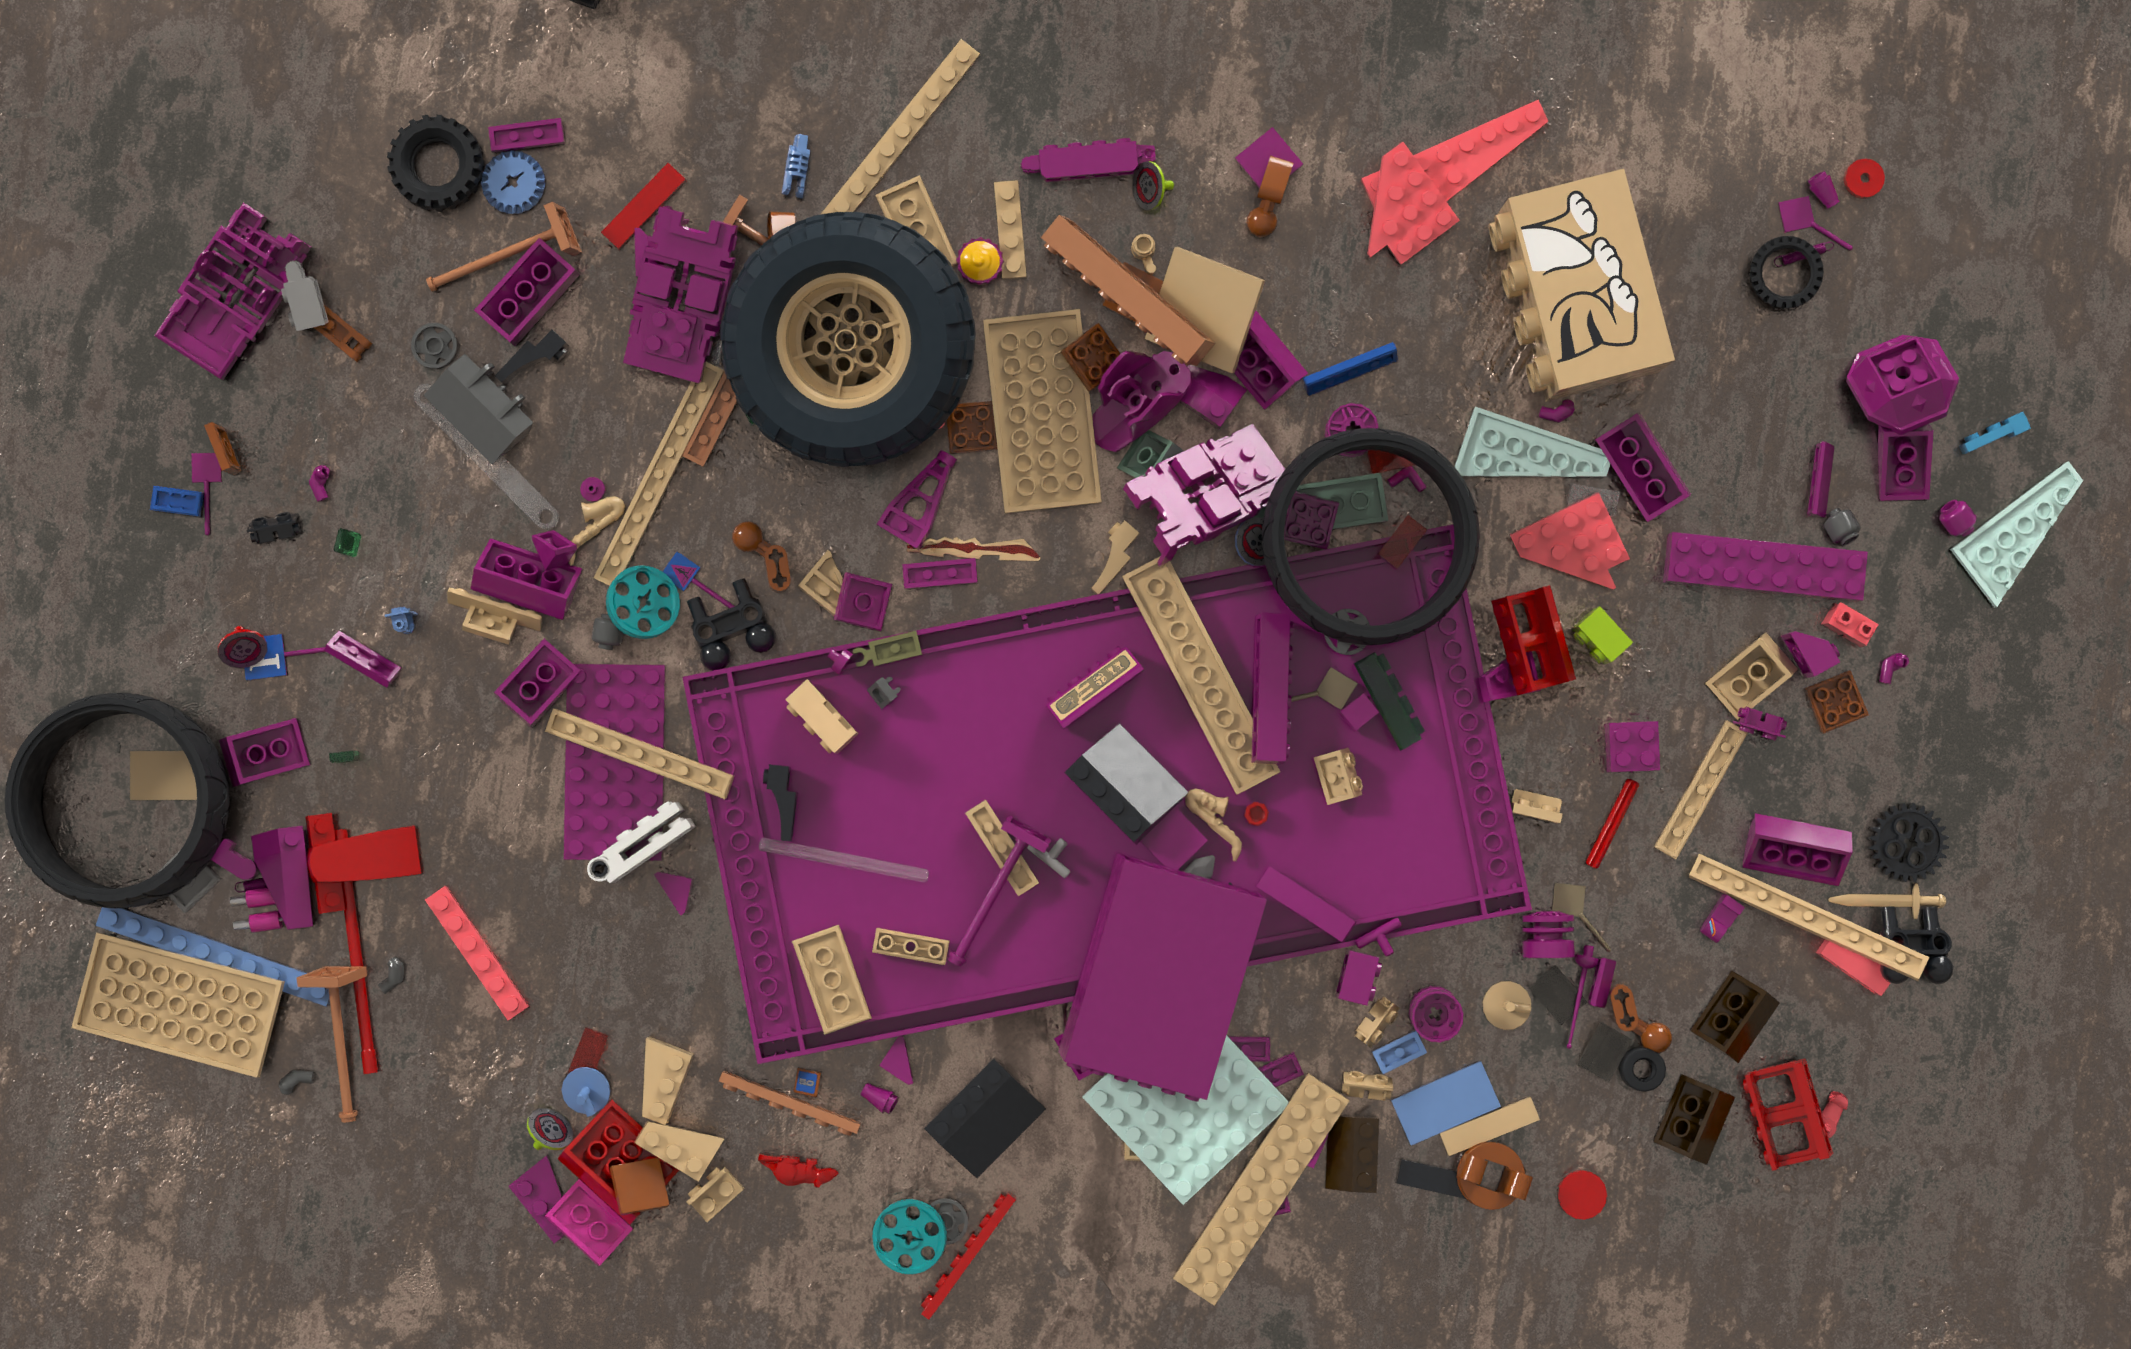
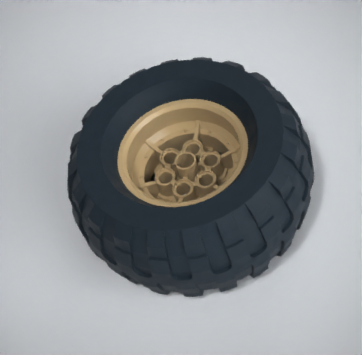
(775, 368)

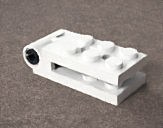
(616, 861)

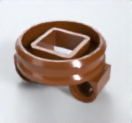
(1513, 1182)

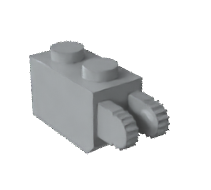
(303, 298)

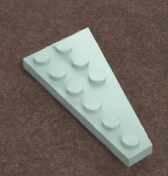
(1515, 449)
(2008, 540)

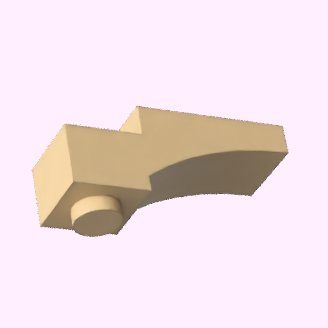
(1121, 538)

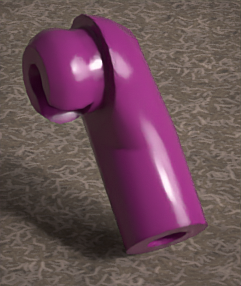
(1558, 414)
(317, 482)
(1892, 664)

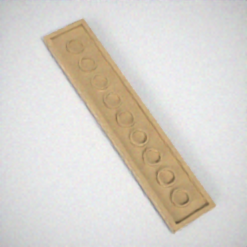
(1198, 671)
(1261, 1189)

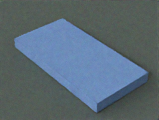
(1445, 1103)

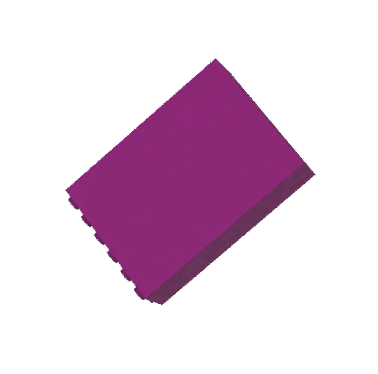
(1161, 977)

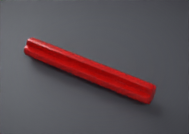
(1612, 823)

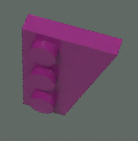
(1498, 681)
(539, 1193)

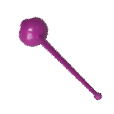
(1587, 962)

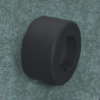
(1653, 1080)

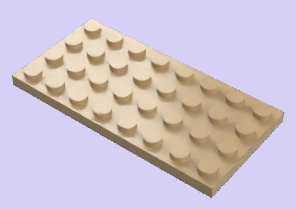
(1041, 413)
(178, 1004)

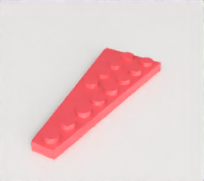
(1467, 156)

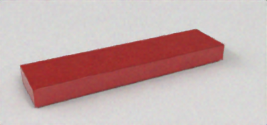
(643, 206)

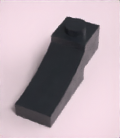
(550, 348)
(778, 781)

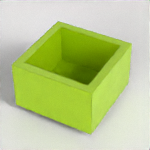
(1601, 636)

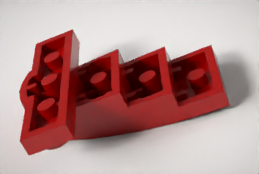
(356, 858)

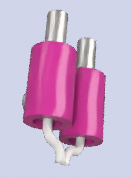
(259, 921)

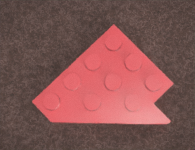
(1407, 207)
(1575, 541)

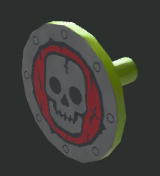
(1150, 185)
(549, 1129)

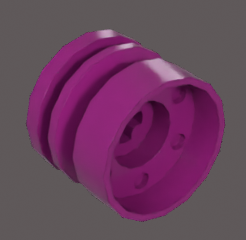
(1350, 414)
(1548, 935)
(1449, 1019)

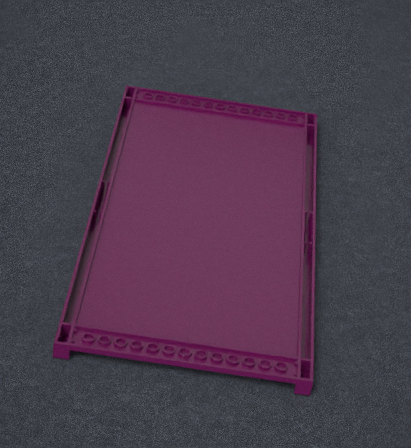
(974, 726)

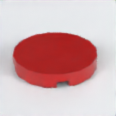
(1582, 1194)

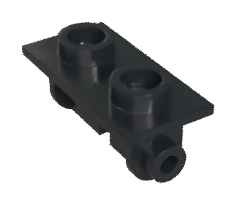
(264, 528)

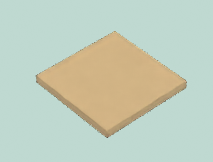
(1215, 301)

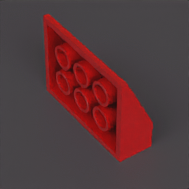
(606, 1143)

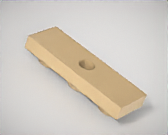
(894, 944)

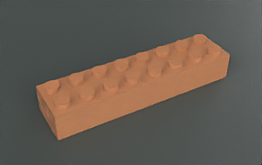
(1127, 290)

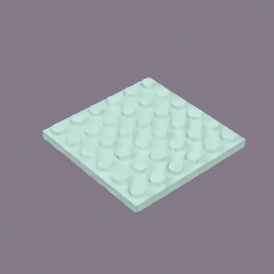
(1186, 1138)

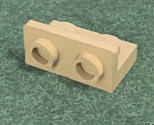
(1338, 776)
(1536, 806)
(715, 1193)

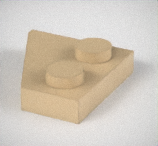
(823, 583)

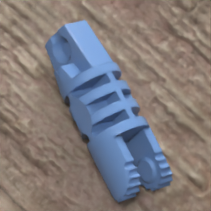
(796, 165)

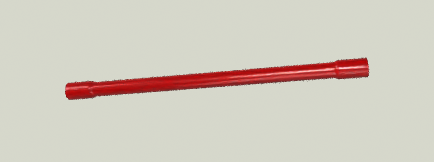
(368, 1053)

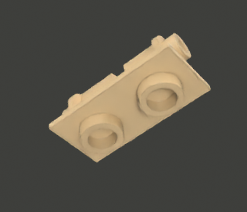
(1383, 1016)
(1355, 1083)

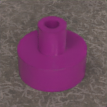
(598, 491)
(840, 660)

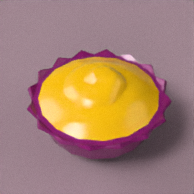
(980, 260)

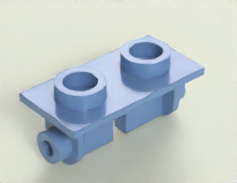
(402, 619)

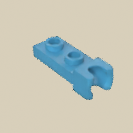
(2012, 426)

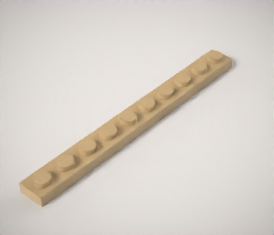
(904, 129)
(658, 476)
(1809, 917)

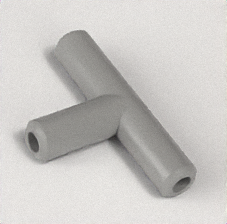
(1050, 857)

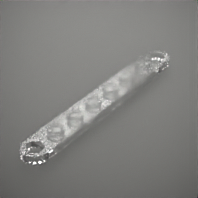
(501, 472)

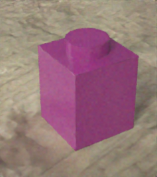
(1359, 711)

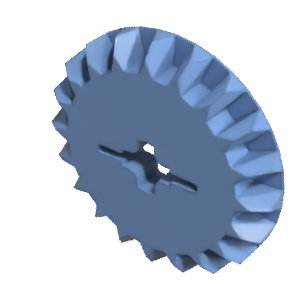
(511, 199)

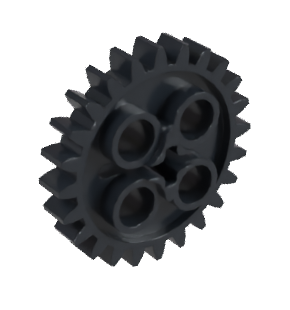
(1888, 833)

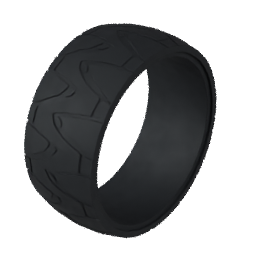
(1463, 516)
(26, 783)

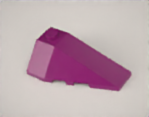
(1211, 395)
(283, 865)

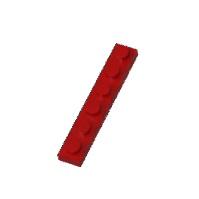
(973, 1246)

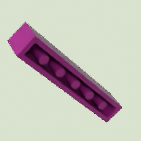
(1271, 688)

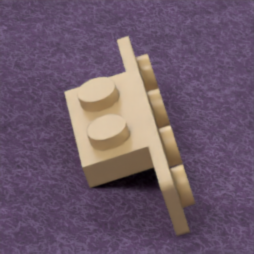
(492, 618)

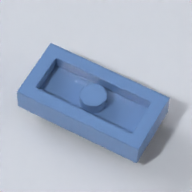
(1399, 1052)

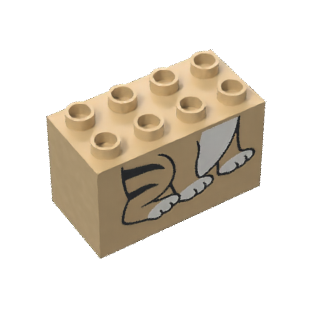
(1581, 286)

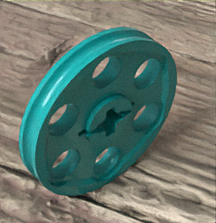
(649, 611)
(918, 1229)

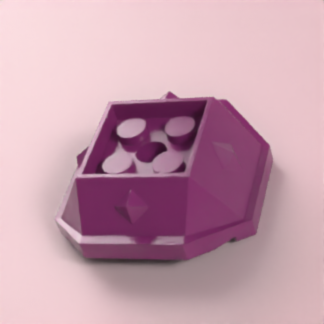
(1903, 402)

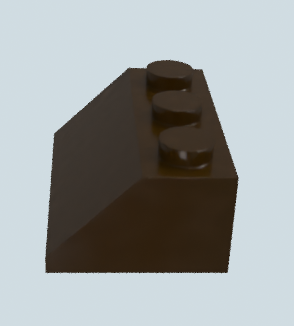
(1735, 1016)
(1694, 1119)
(1352, 1154)

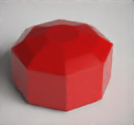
(1256, 813)

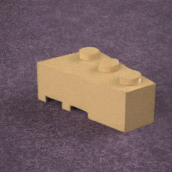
(821, 717)
(663, 1078)
(679, 1147)

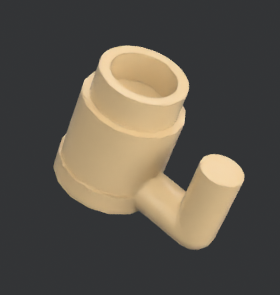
(1143, 249)

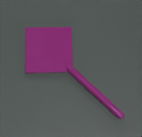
(1798, 214)

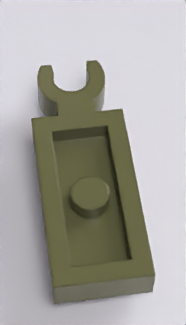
(891, 649)

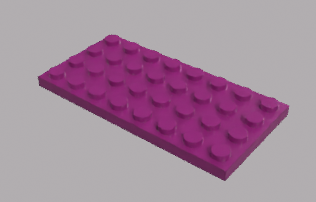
(600, 790)

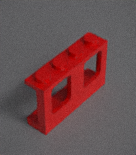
(1544, 638)
(1803, 1109)

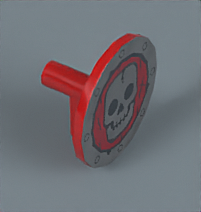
(242, 648)

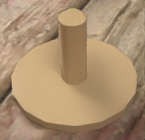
(1506, 1005)

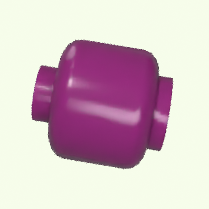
(1957, 518)

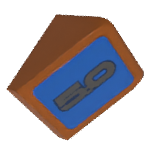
(807, 1082)

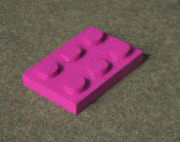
(588, 1222)

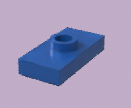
(176, 501)

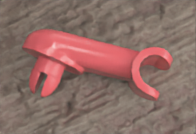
(1833, 1111)

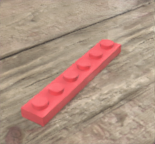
(477, 953)

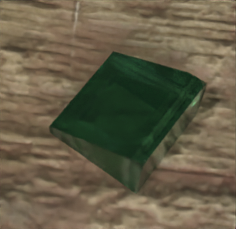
(347, 542)

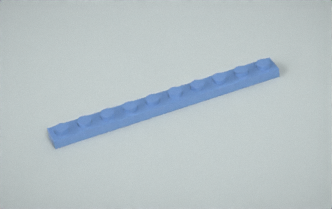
(194, 945)

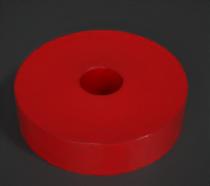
(1853, 180)

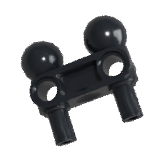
(729, 624)
(1929, 942)

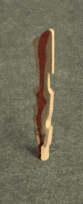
(1008, 550)

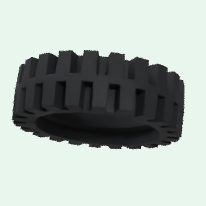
(1765, 251)

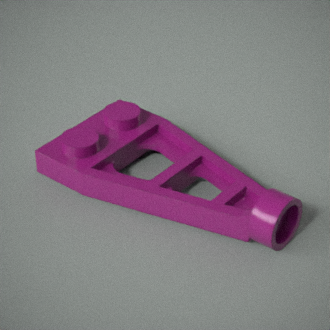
(904, 526)

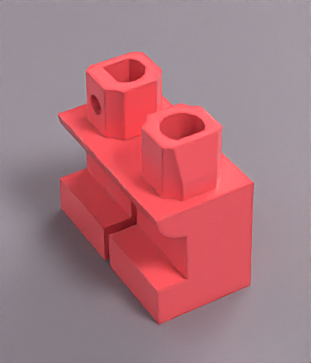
(1850, 624)

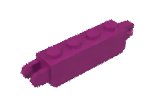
(1088, 161)

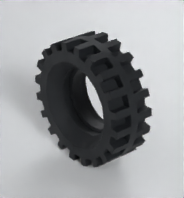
(417, 136)

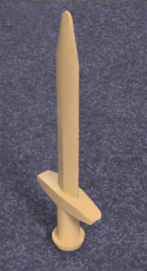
(1886, 900)

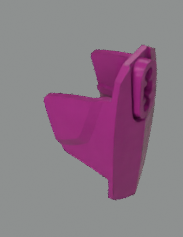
(1131, 399)

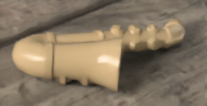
(603, 514)
(1206, 806)

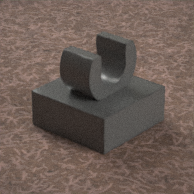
(882, 692)

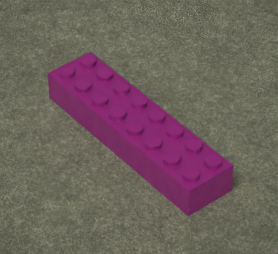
(1765, 567)

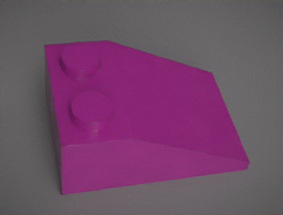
(1905, 464)
(537, 683)
(264, 752)

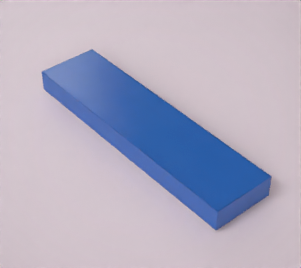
(1350, 369)

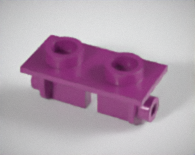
(1770, 726)

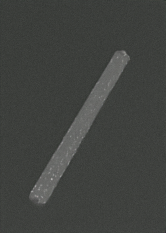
(843, 859)

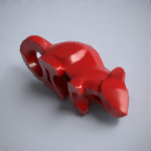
(792, 1172)

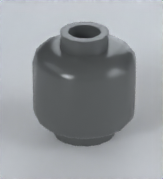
(1842, 526)
(606, 633)

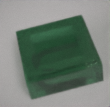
(347, 756)

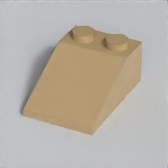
(1752, 675)

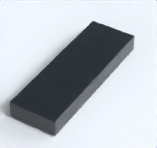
(1428, 1178)

